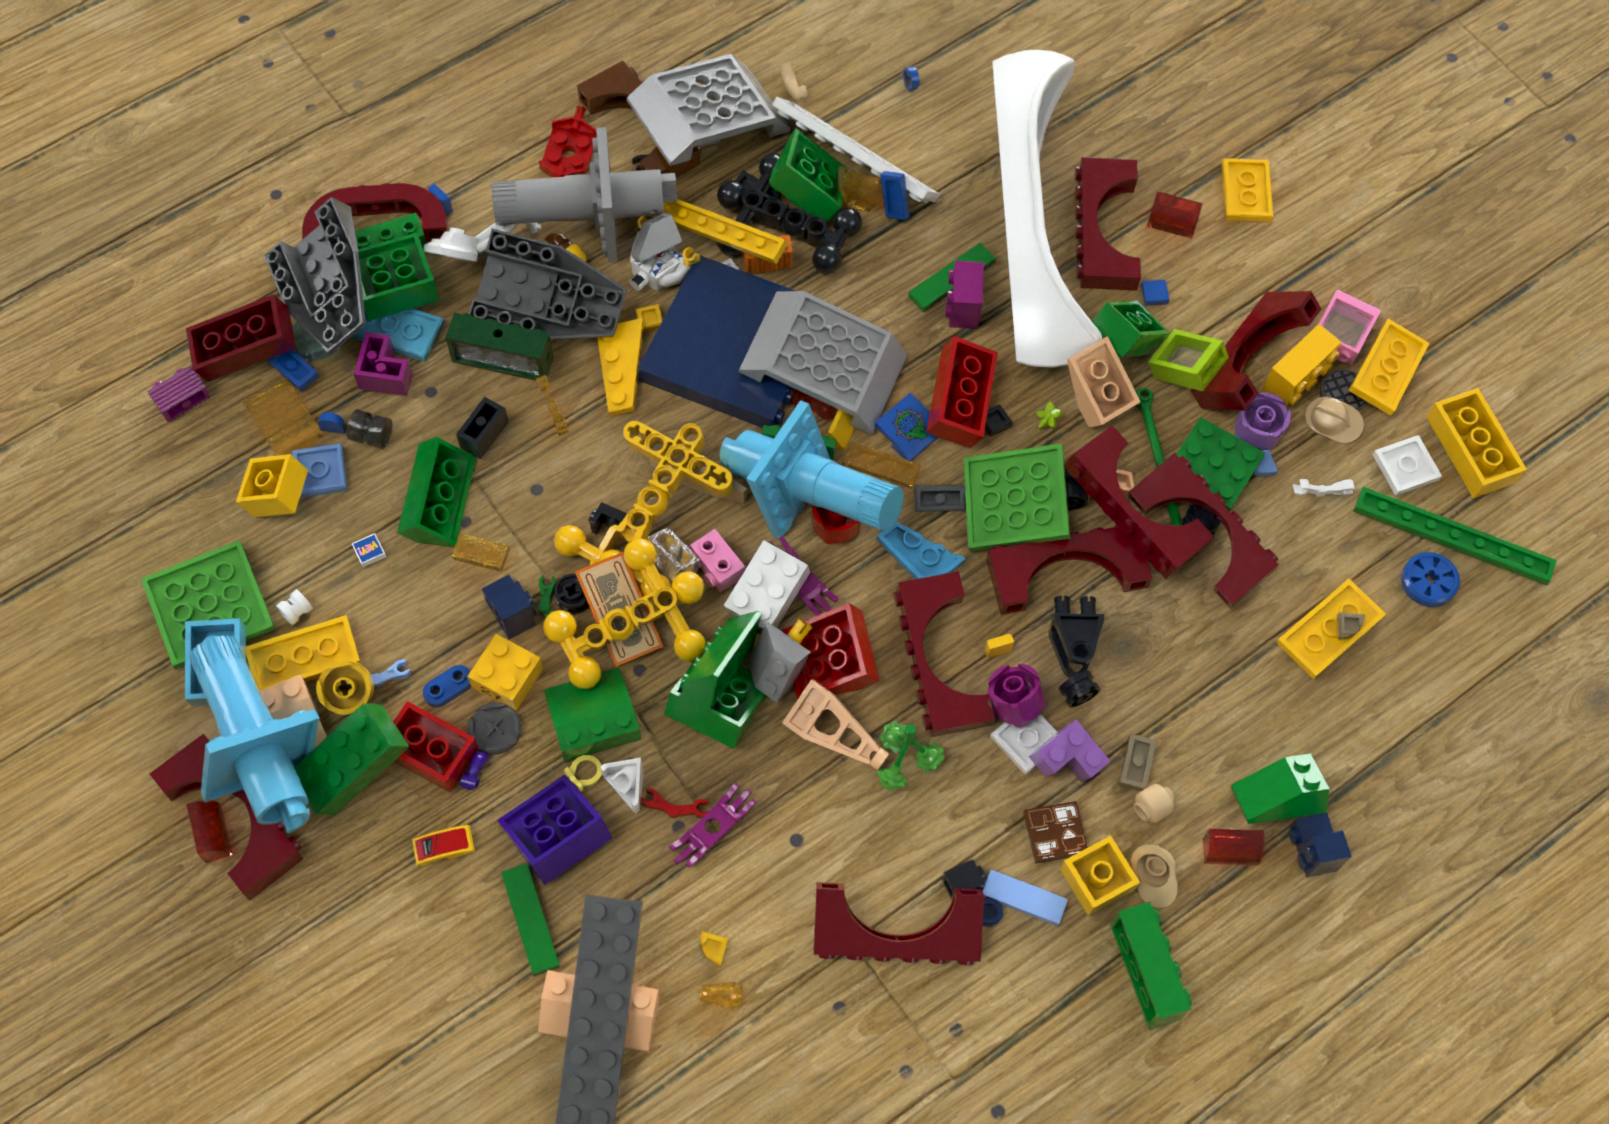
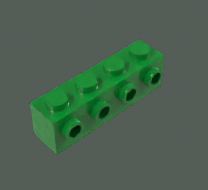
(390, 230)

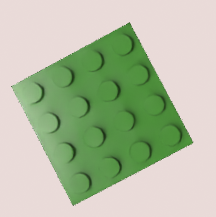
(1016, 497)
(206, 588)

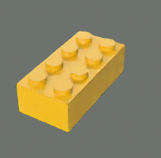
(1476, 443)

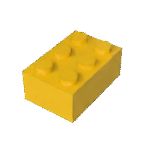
(1303, 366)

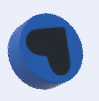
(911, 78)

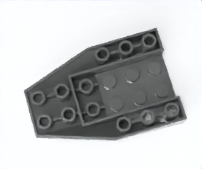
(323, 277)
(546, 290)

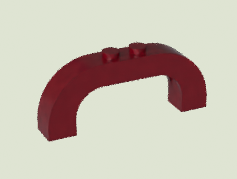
(386, 200)

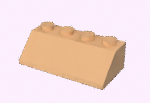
(557, 1002)

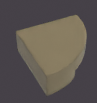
(1348, 624)

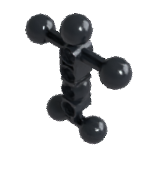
(826, 257)

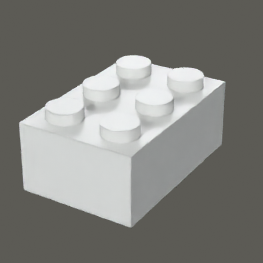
(768, 585)

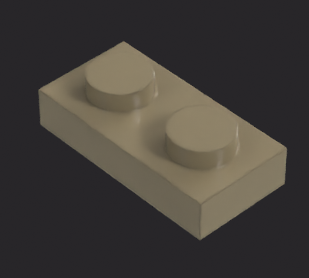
(1137, 762)

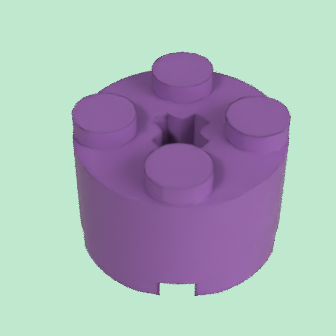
(1263, 421)

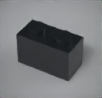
(482, 428)

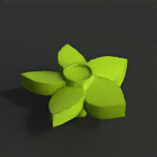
(1049, 416)

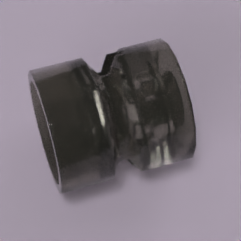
(365, 427)

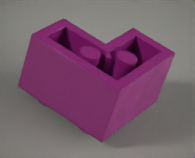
(966, 296)
(378, 369)

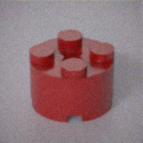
(832, 526)

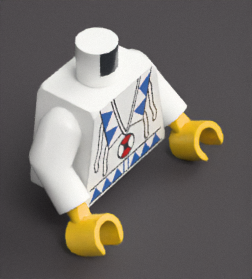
(664, 270)

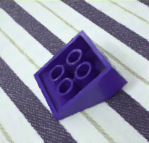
(555, 829)

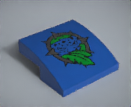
(907, 427)

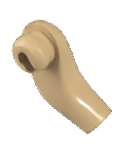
(791, 83)

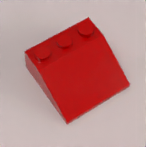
(839, 652)

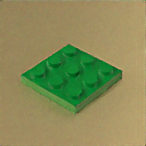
(1221, 459)

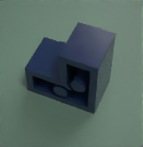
(510, 606)
(1318, 846)

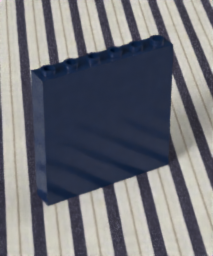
(707, 340)

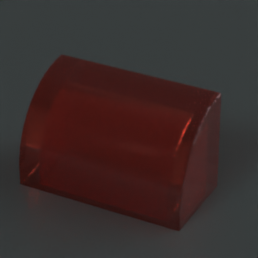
(1174, 214)
(209, 830)
(1233, 846)

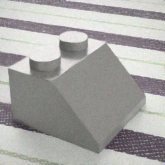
(776, 662)

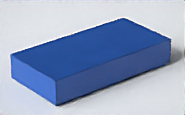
(895, 195)

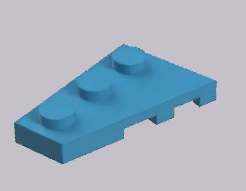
(917, 554)

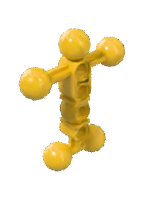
(686, 588)

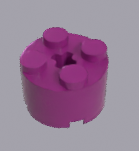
(1016, 694)

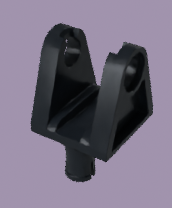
(1075, 635)

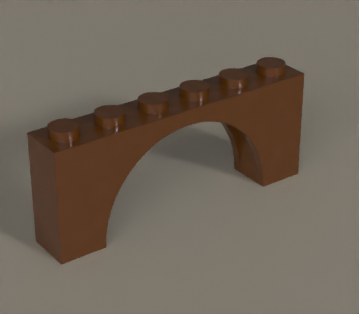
(610, 90)

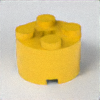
(336, 700)

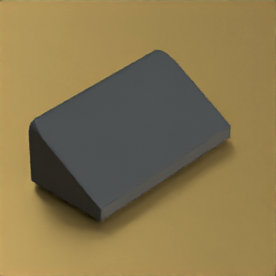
(939, 497)

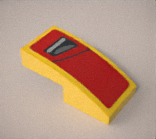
(443, 844)

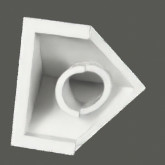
(626, 780)

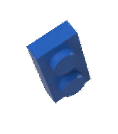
(295, 369)

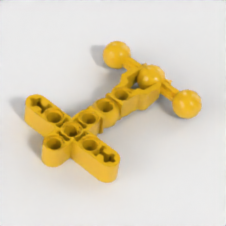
(571, 540)

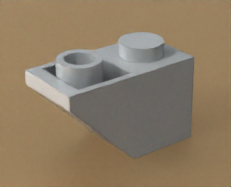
(656, 236)

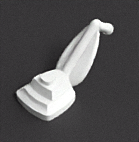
(465, 247)

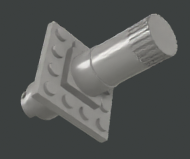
(586, 196)

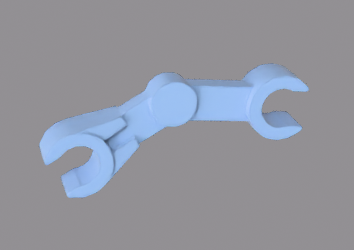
(391, 673)

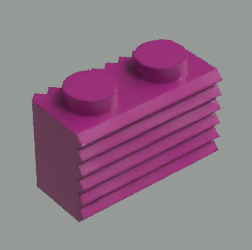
(178, 393)

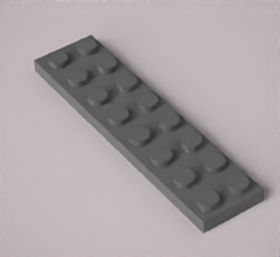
(599, 1011)

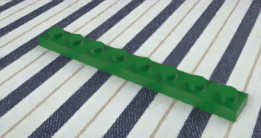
(1455, 535)

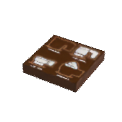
(1055, 831)

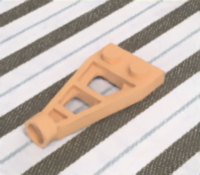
(807, 711)

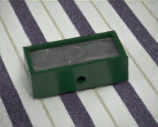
(499, 346)

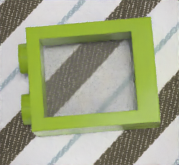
(1188, 359)

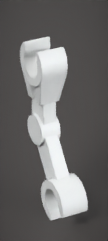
(1340, 488)

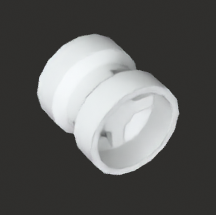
(294, 607)

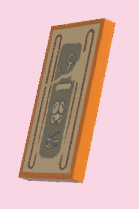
(612, 586)

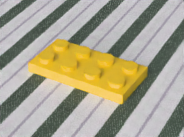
(1389, 367)
(1314, 638)
(302, 652)

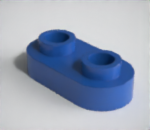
(448, 686)

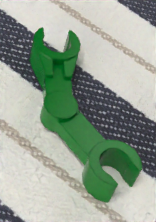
(546, 594)

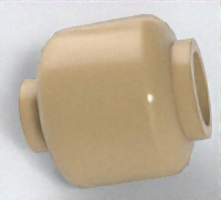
(1154, 803)

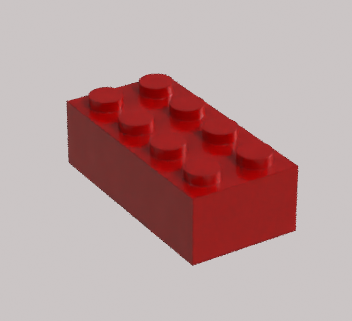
(962, 392)

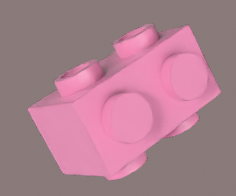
(717, 561)

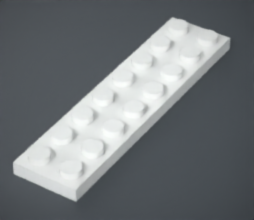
(849, 146)

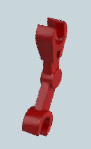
(673, 811)

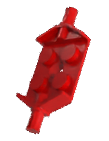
(569, 135)

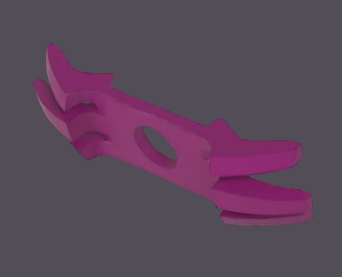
(811, 587)
(721, 812)

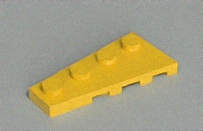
(620, 365)

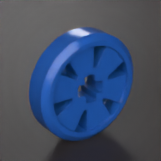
(1440, 570)

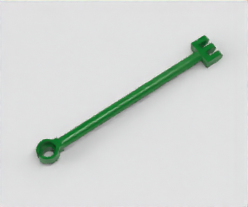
(1145, 407)

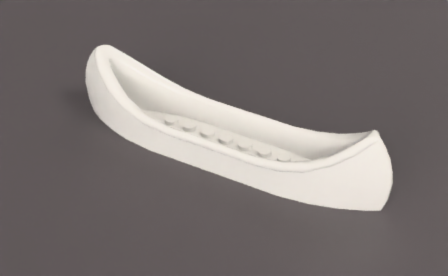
(1045, 314)

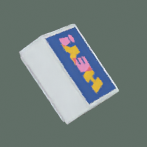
(369, 550)

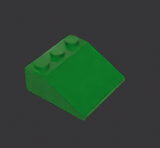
(808, 176)
(395, 277)
(730, 714)
(592, 717)

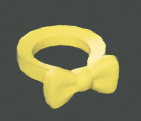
(579, 784)

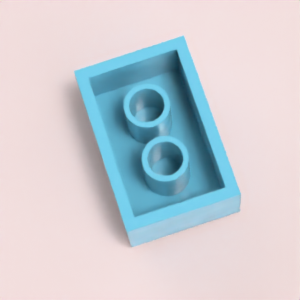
(201, 631)

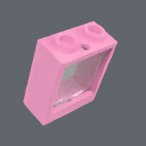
(1350, 323)

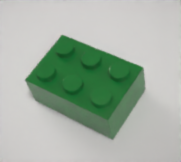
(1130, 328)

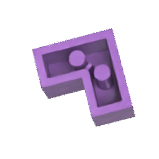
(1070, 747)

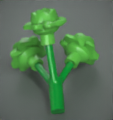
(900, 737)

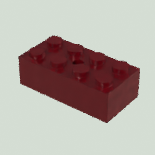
(240, 338)

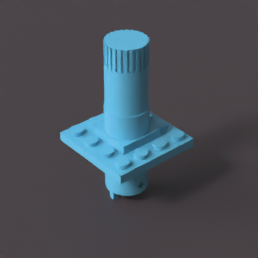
(799, 471)
(253, 747)

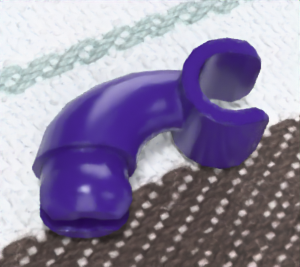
(470, 779)

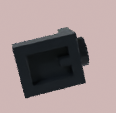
(607, 515)

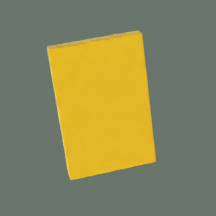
(1247, 190)

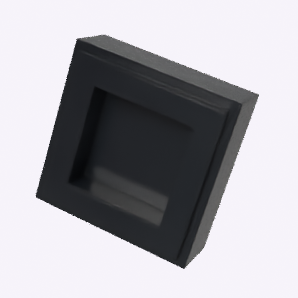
(997, 421)

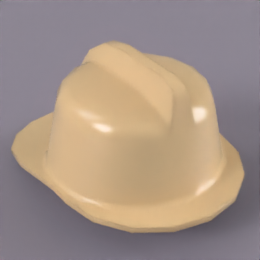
(1334, 419)
(1156, 875)

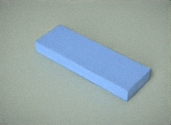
(1025, 897)

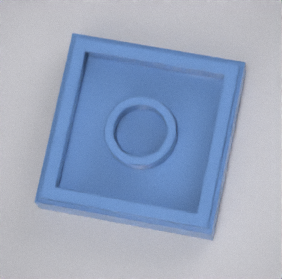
(325, 469)

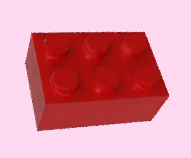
(435, 747)

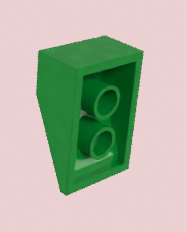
(1283, 790)

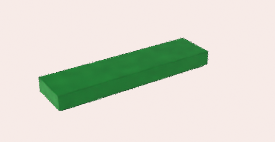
(937, 286)
(530, 919)

